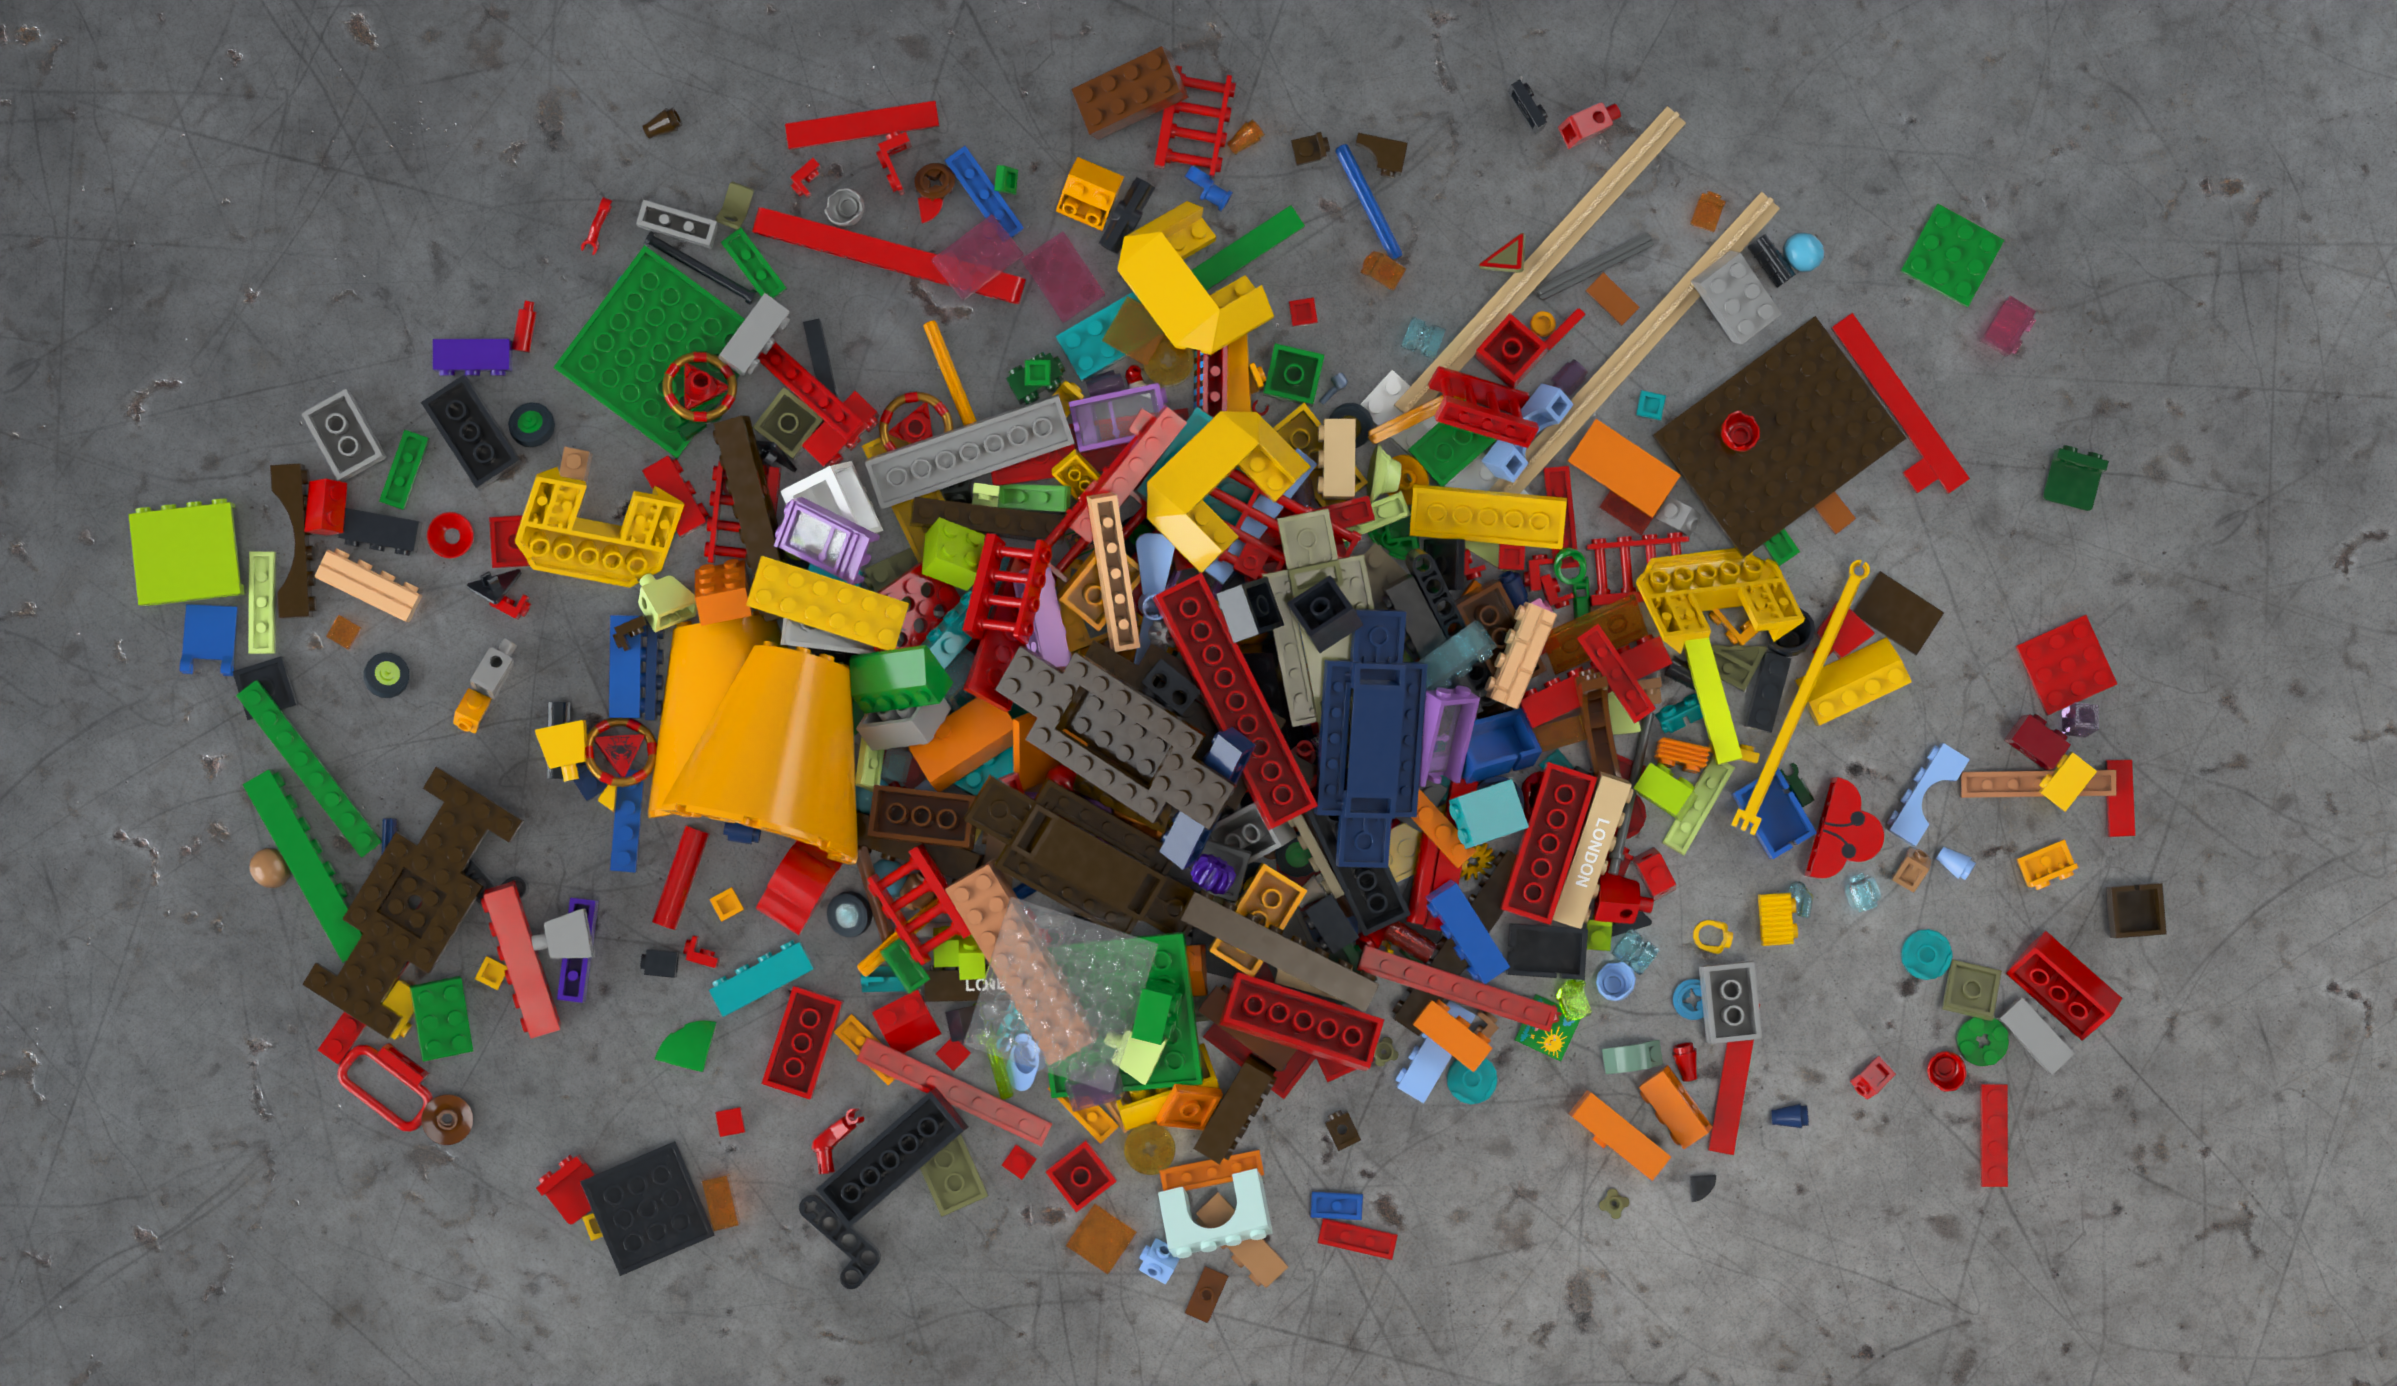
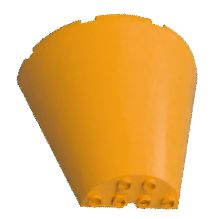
(697, 679)
(779, 753)

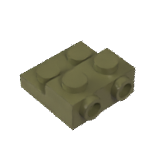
(891, 568)

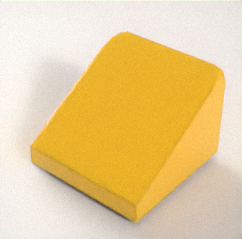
(608, 797)

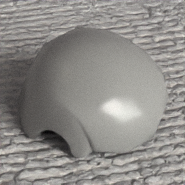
(845, 207)

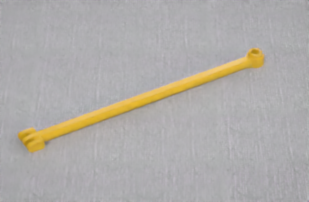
(1800, 700)

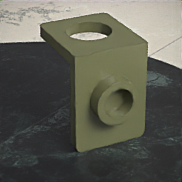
(735, 205)

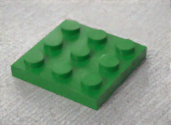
(1952, 255)

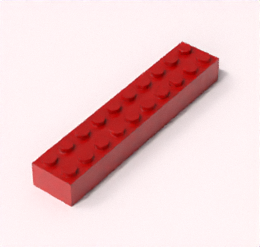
(1234, 698)

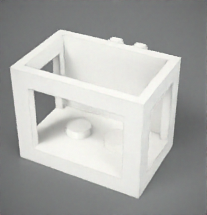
(839, 491)

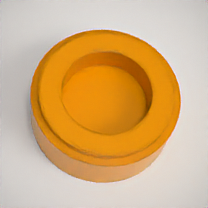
(1542, 324)

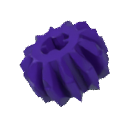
(1213, 874)

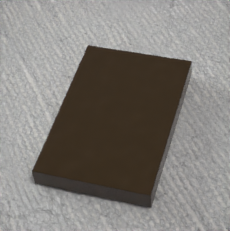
(1898, 613)

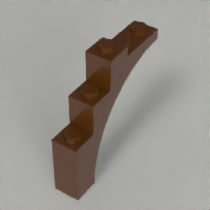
(1596, 722)

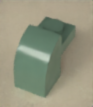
(1632, 1057)

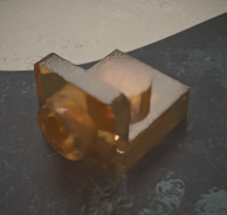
(1708, 211)
(1383, 269)

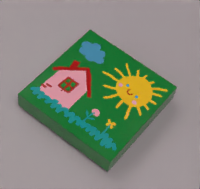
(1549, 1043)

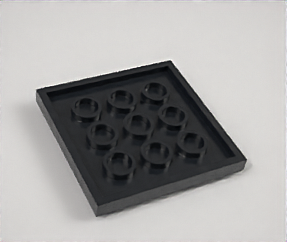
(647, 1208)

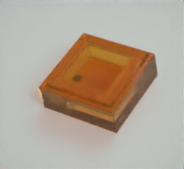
(343, 632)

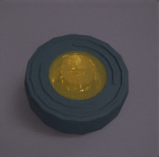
(1363, 421)

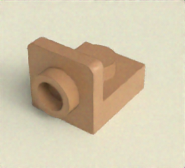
(1652, 689)
(1912, 869)
(1490, 1027)

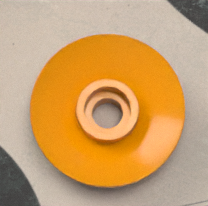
(1417, 472)

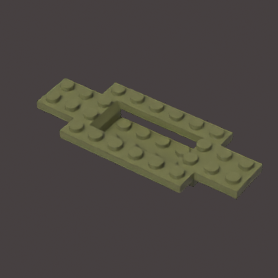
(1310, 558)

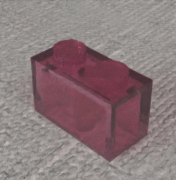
(2008, 326)

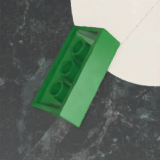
(897, 679)

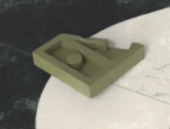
(1737, 663)

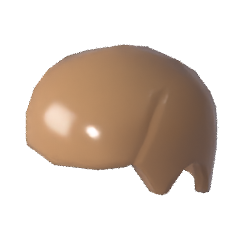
(269, 868)

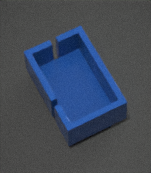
(1500, 745)
(1780, 814)

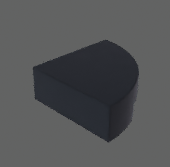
(1701, 1186)

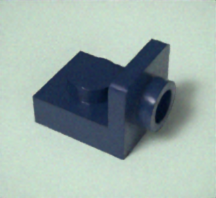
(588, 783)

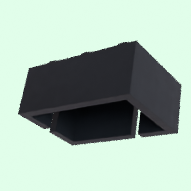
(1547, 951)

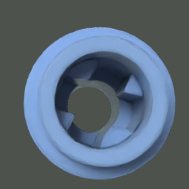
(1957, 863)

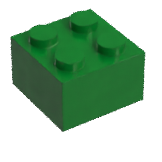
(1293, 375)
(1155, 1011)

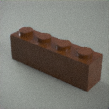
(1271, 1052)

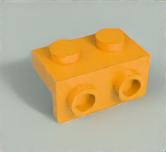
(2047, 864)

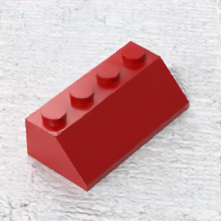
(2064, 986)

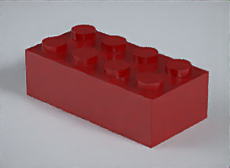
(802, 1042)

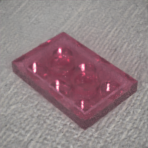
(977, 257)
(1063, 277)

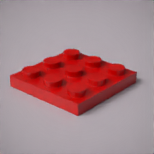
(2066, 665)

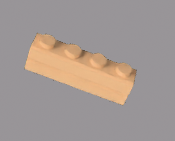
(368, 585)
(1520, 655)

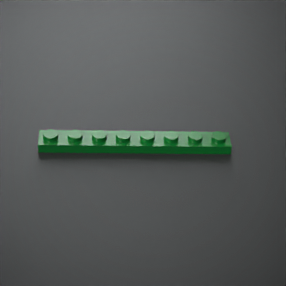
(309, 768)

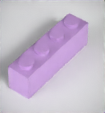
(1049, 632)

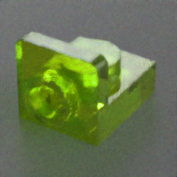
(1574, 1000)

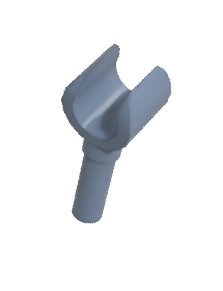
(1339, 383)

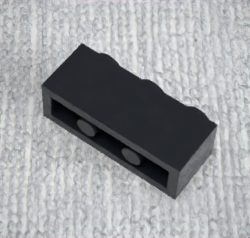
(381, 531)
(1767, 692)

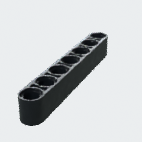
(1446, 616)

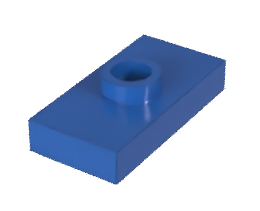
(1336, 1205)

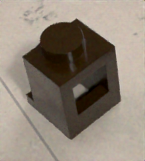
(1342, 1140)

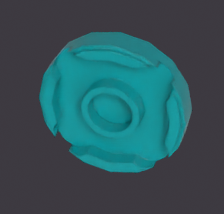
(1926, 954)
(1472, 1086)

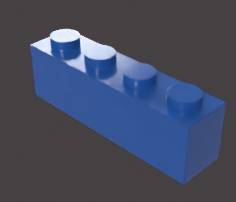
(626, 673)
(1467, 932)

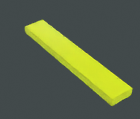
(1712, 700)

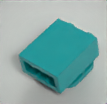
(1488, 814)

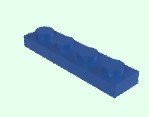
(982, 190)
(627, 826)

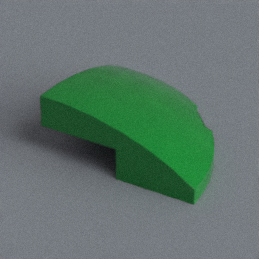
(1396, 538)
(688, 1045)

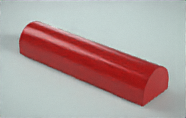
(680, 878)
(1422, 880)

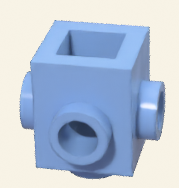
(1158, 1261)

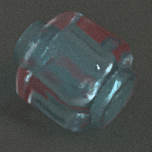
(1862, 892)

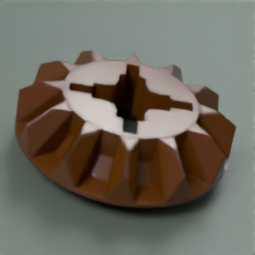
(933, 172)

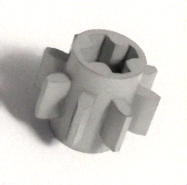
(1160, 635)

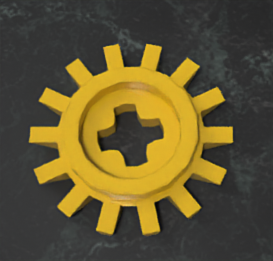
(1483, 858)

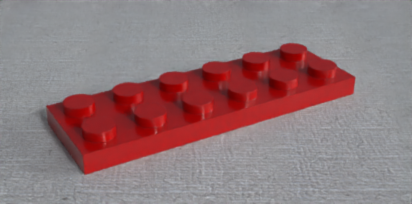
(997, 648)

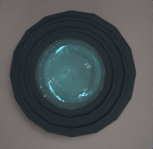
(849, 914)

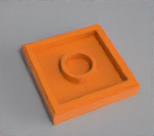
(1189, 1106)

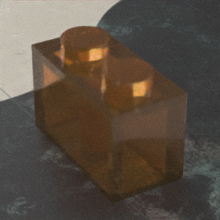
(1559, 733)
(721, 1202)

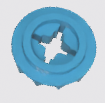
(1681, 993)

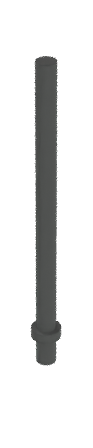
(1617, 854)

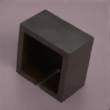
(2136, 910)

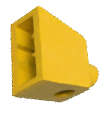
(564, 746)

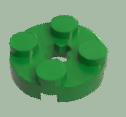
(1990, 1053)

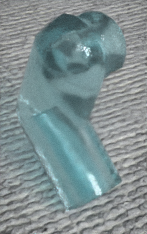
(1803, 896)

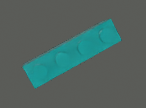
(762, 978)

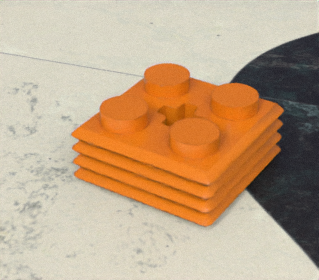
(1685, 754)

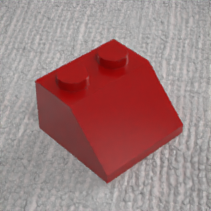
(907, 1022)

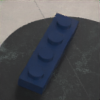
(654, 681)

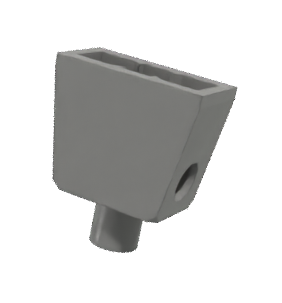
(489, 679)
(566, 936)

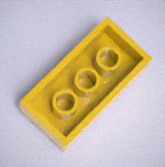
(1075, 472)

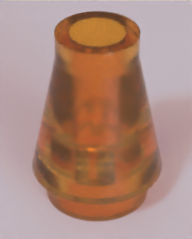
(1246, 136)

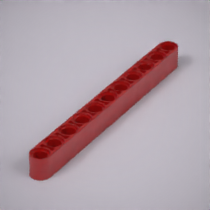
(872, 251)

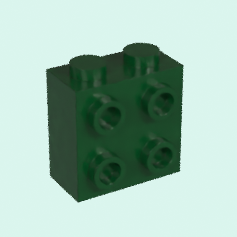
(1031, 393)

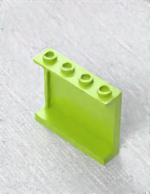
(185, 553)

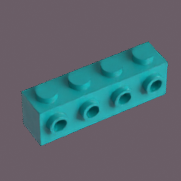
(948, 637)

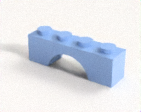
(1545, 407)
(1909, 821)

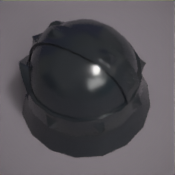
(1795, 641)

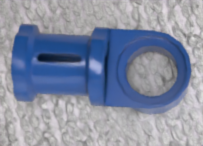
(1211, 191)

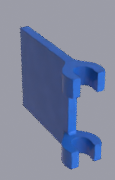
(209, 636)

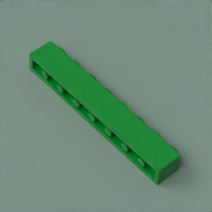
(304, 859)

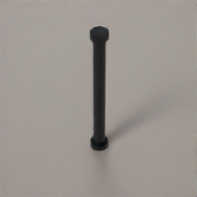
(700, 267)

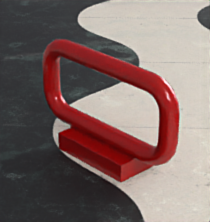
(399, 1066)

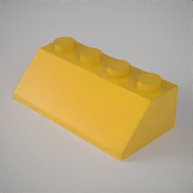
(1856, 681)
(1148, 1103)

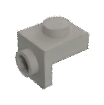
(1679, 516)

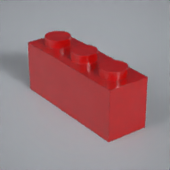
(666, 476)

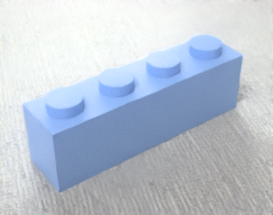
(1428, 1061)

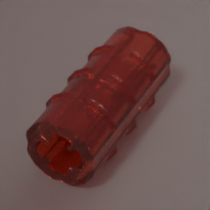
(1409, 941)

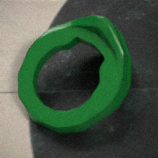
(1564, 552)

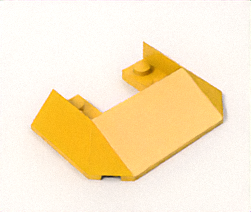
(1172, 294)
(1183, 483)
(590, 549)
(1687, 584)

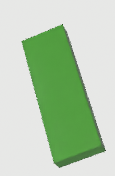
(1035, 497)

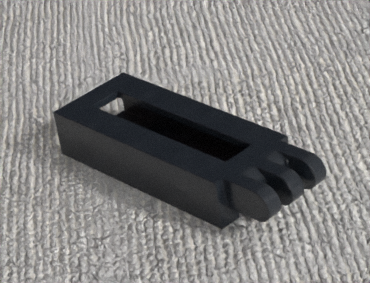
(819, 354)

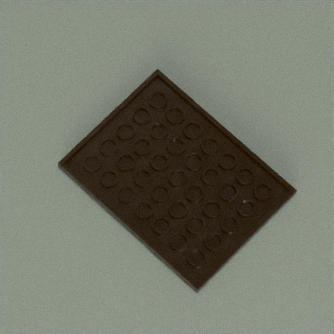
(1815, 436)

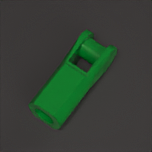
(1581, 605)

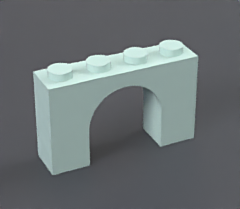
(1248, 1222)

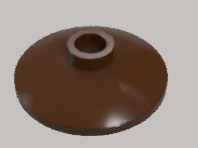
(447, 1132)

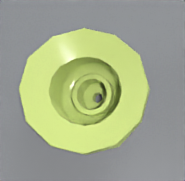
(1382, 474)

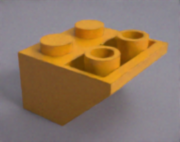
(1089, 193)

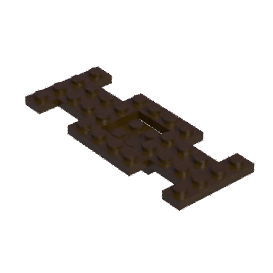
(398, 931)

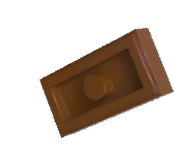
(1206, 1294)

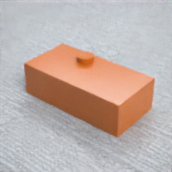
(964, 743)
(1619, 1135)

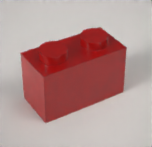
(325, 507)

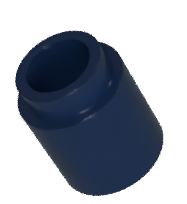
(1514, 588)
(741, 833)

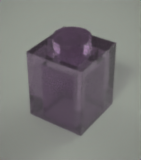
(2080, 719)

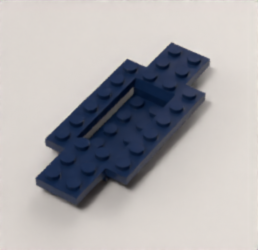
(1382, 739)

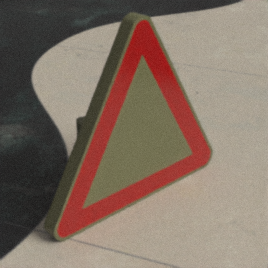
(1507, 258)

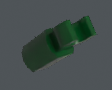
(690, 428)
(1798, 786)

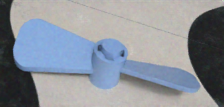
(1154, 563)

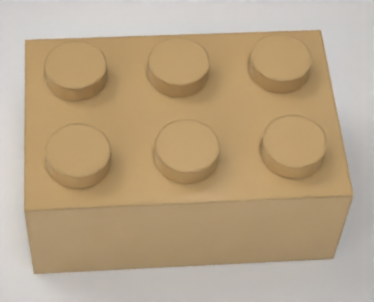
(1337, 459)

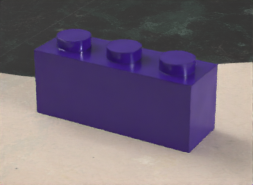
(472, 356)

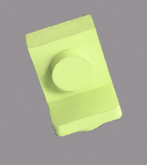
(985, 495)

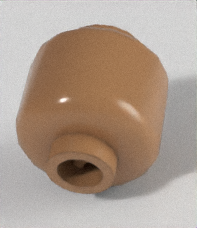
(912, 881)

